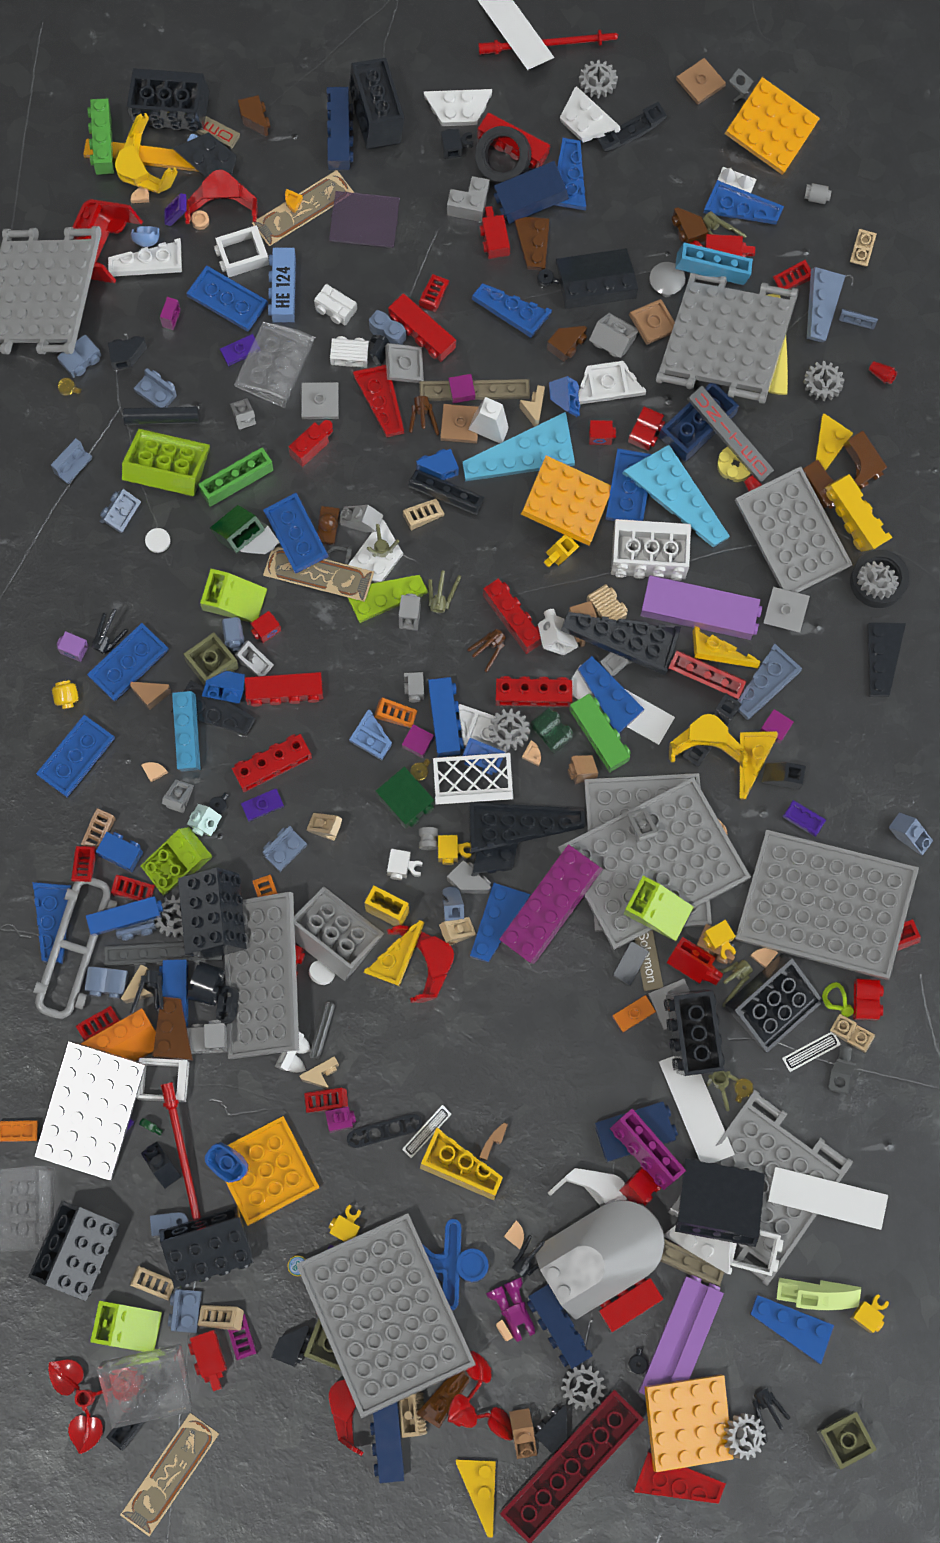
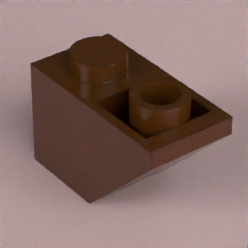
(253, 114)
(689, 225)
(565, 341)

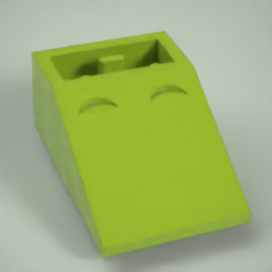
(232, 596)
(176, 858)
(658, 908)
(126, 1327)

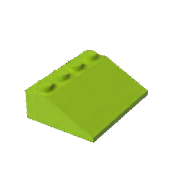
(165, 462)

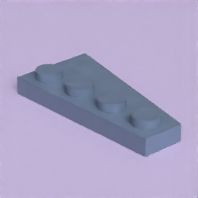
(823, 298)
(771, 677)

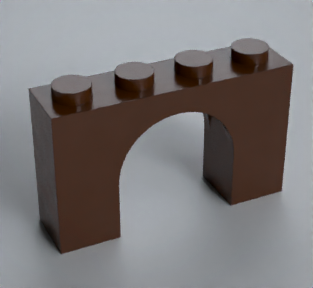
(867, 463)

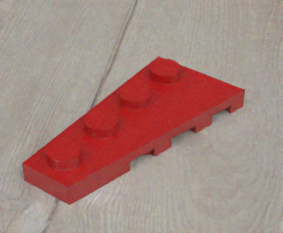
(381, 398)
(678, 1483)

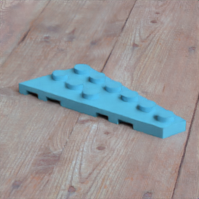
(523, 452)
(675, 490)

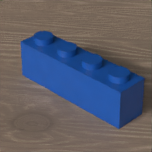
(444, 717)
(176, 981)

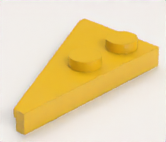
(831, 440)
(716, 650)
(757, 748)
(394, 962)
(480, 1483)

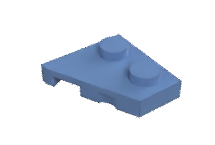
(371, 737)

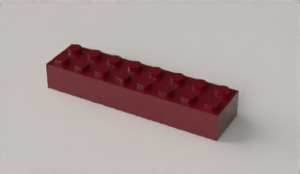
(571, 1466)

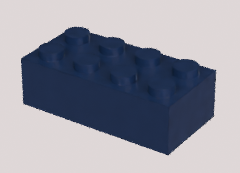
(689, 430)

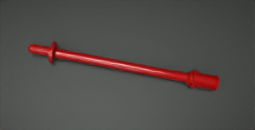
(496, 47)
(171, 1105)

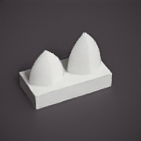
(737, 179)
(289, 1061)

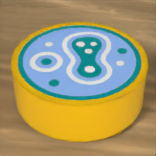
(292, 1267)

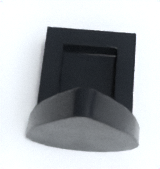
(378, 351)

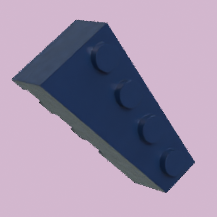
(339, 128)
(559, 1327)
(387, 1445)

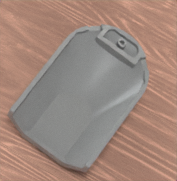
(601, 1255)

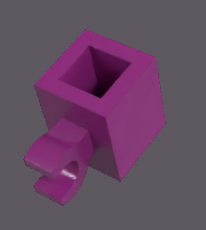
(340, 1119)

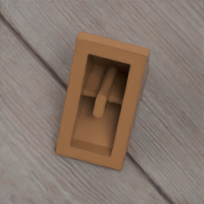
(150, 693)

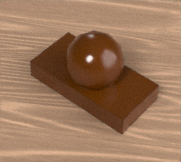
(328, 524)

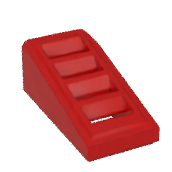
(796, 282)
(433, 305)
(83, 851)
(117, 881)
(88, 1022)
(342, 1095)

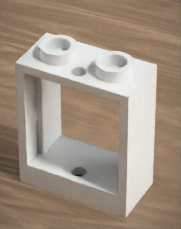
(247, 264)
(182, 1082)
(773, 1263)

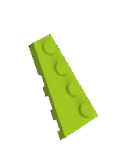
(386, 596)

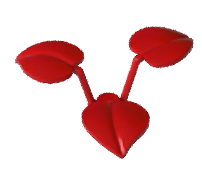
(464, 1414)
(82, 1430)

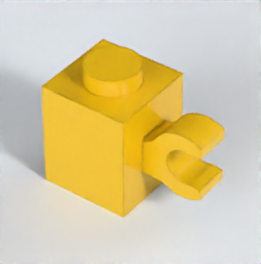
(560, 551)
(449, 848)
(718, 937)
(345, 1228)
(868, 1315)

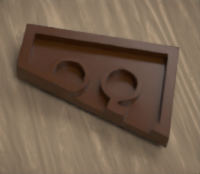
(533, 239)
(171, 1032)
(437, 1407)

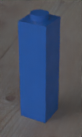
(124, 916)

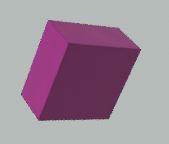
(170, 313)
(462, 388)
(777, 723)
(417, 741)

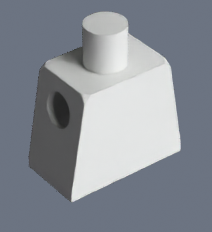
(552, 636)

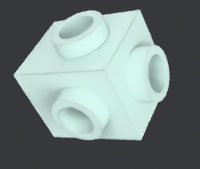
(204, 820)

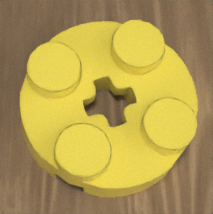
(728, 471)

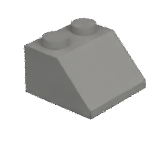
(613, 335)

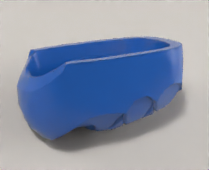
(226, 1162)

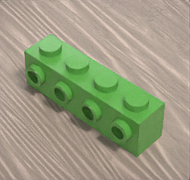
(101, 136)
(236, 477)
(599, 732)

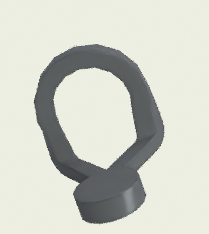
(348, 549)

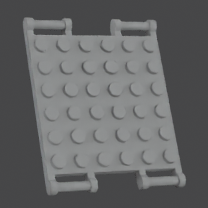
(44, 287)
(727, 337)
(761, 1147)

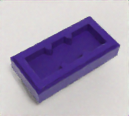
(175, 209)
(238, 350)
(262, 805)
(804, 818)

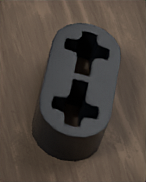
(227, 1004)

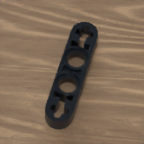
(383, 1128)

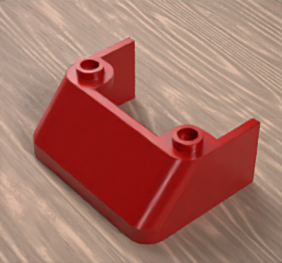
(111, 219)

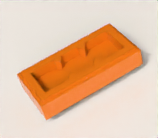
(634, 1014)
(18, 1131)

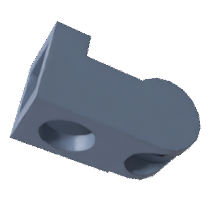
(452, 904)
(165, 1221)

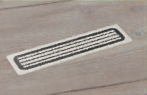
(811, 1051)
(426, 1131)

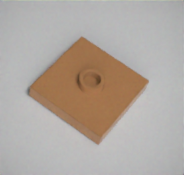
(701, 81)
(653, 321)
(456, 423)

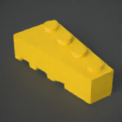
(856, 514)
(459, 1166)

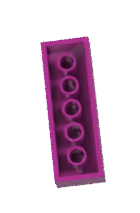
(551, 904)

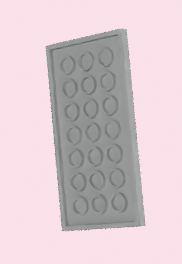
(265, 980)

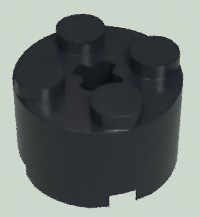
(206, 984)

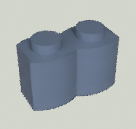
(382, 325)
(84, 355)
(233, 634)
(106, 981)

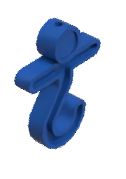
(452, 1264)

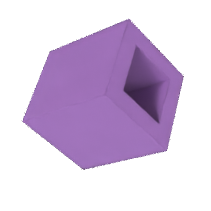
(72, 646)

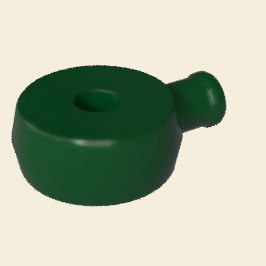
(150, 1126)

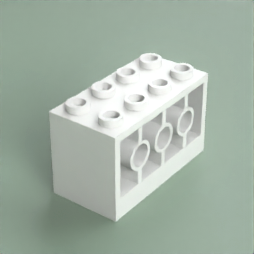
(650, 549)

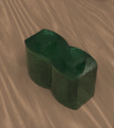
(552, 730)

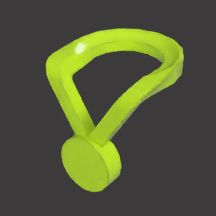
(846, 1010)

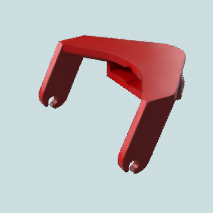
(220, 185)
(438, 958)
(342, 1408)

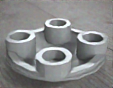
(667, 279)

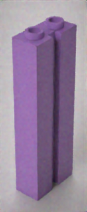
(701, 607)
(683, 1333)

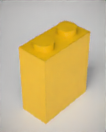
(386, 906)

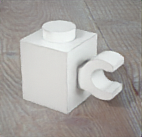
(400, 863)

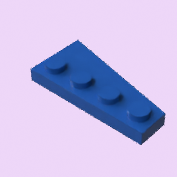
(572, 174)
(740, 204)
(518, 313)
(612, 697)
(50, 910)
(500, 911)
(799, 1329)

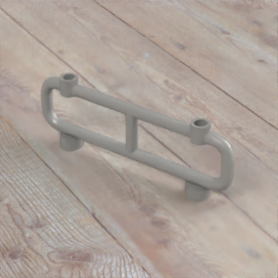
(76, 998)

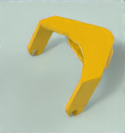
(130, 167)
(708, 731)

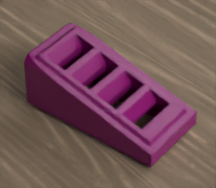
(252, 1351)

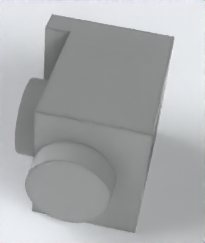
(414, 686)

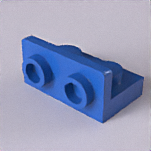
(478, 748)

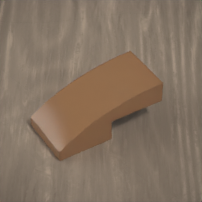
(496, 1137)

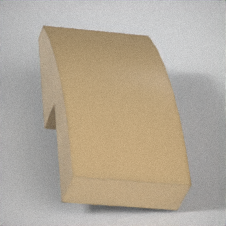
(863, 247)
(852, 1033)

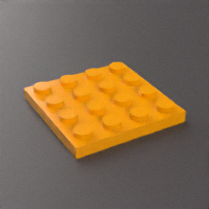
(772, 126)
(567, 500)
(275, 1171)
(687, 1422)

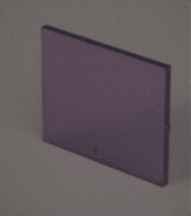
(364, 219)

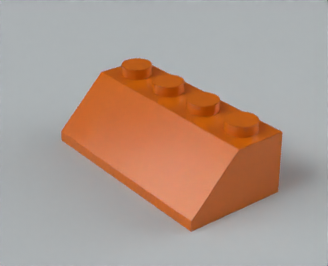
(128, 1038)

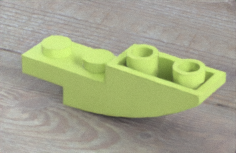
(819, 1297)

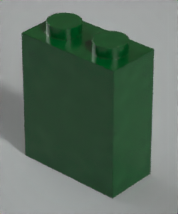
(237, 528)
(405, 798)

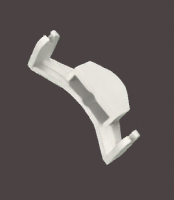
(601, 1186)

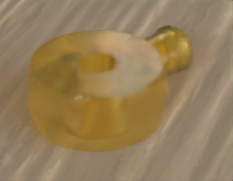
(67, 390)
(422, 767)
(743, 1093)

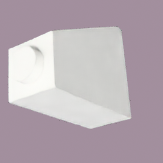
(490, 421)

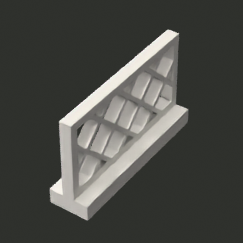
(473, 795)

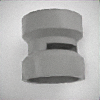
(428, 838)

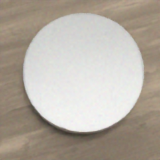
(157, 540)
(320, 973)

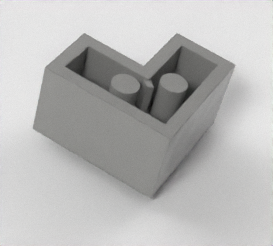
(469, 204)
(208, 1039)

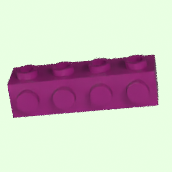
(647, 1149)

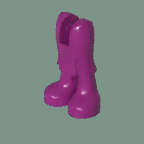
(515, 1313)

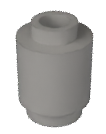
(817, 193)

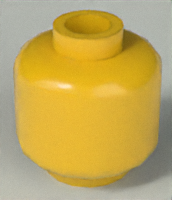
(65, 694)

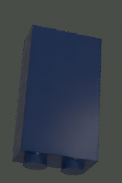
(530, 192)
(654, 1116)

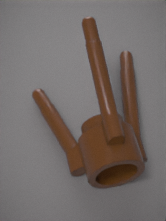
(422, 407)
(493, 640)

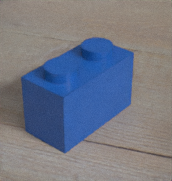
(119, 851)

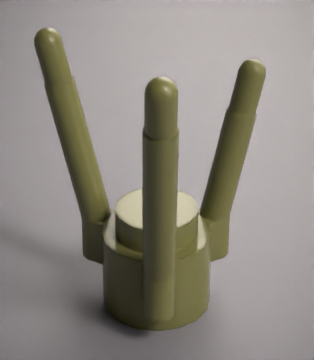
(713, 222)
(381, 547)
(438, 603)
(740, 971)
(721, 1081)

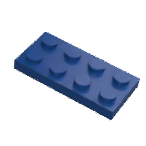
(227, 298)
(626, 498)
(296, 533)
(128, 662)
(75, 756)

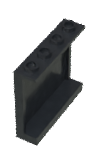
(720, 1202)

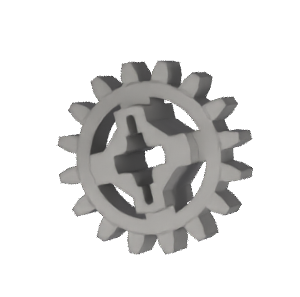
(589, 79)
(817, 384)
(877, 580)
(516, 730)
(171, 925)
(586, 1396)
(744, 1436)

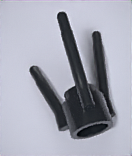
(101, 642)
(154, 981)
(523, 1265)
(765, 1400)

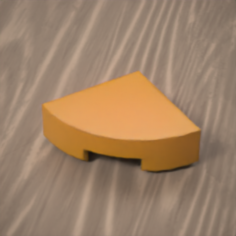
(293, 200)

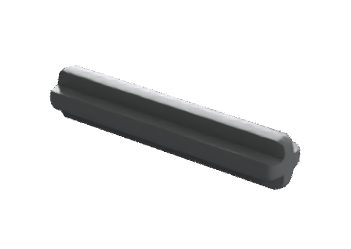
(322, 1030)

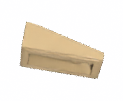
(413, 524)
(155, 1276)
(233, 1318)

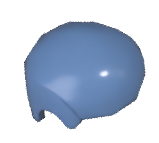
(145, 236)

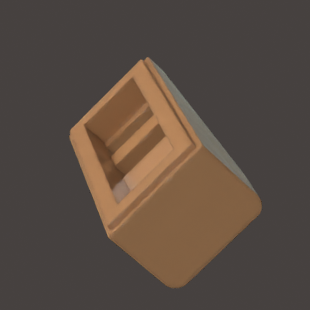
(95, 820)

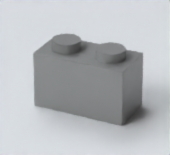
(409, 612)

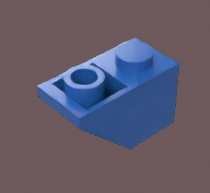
(565, 394)
(440, 465)
(225, 686)

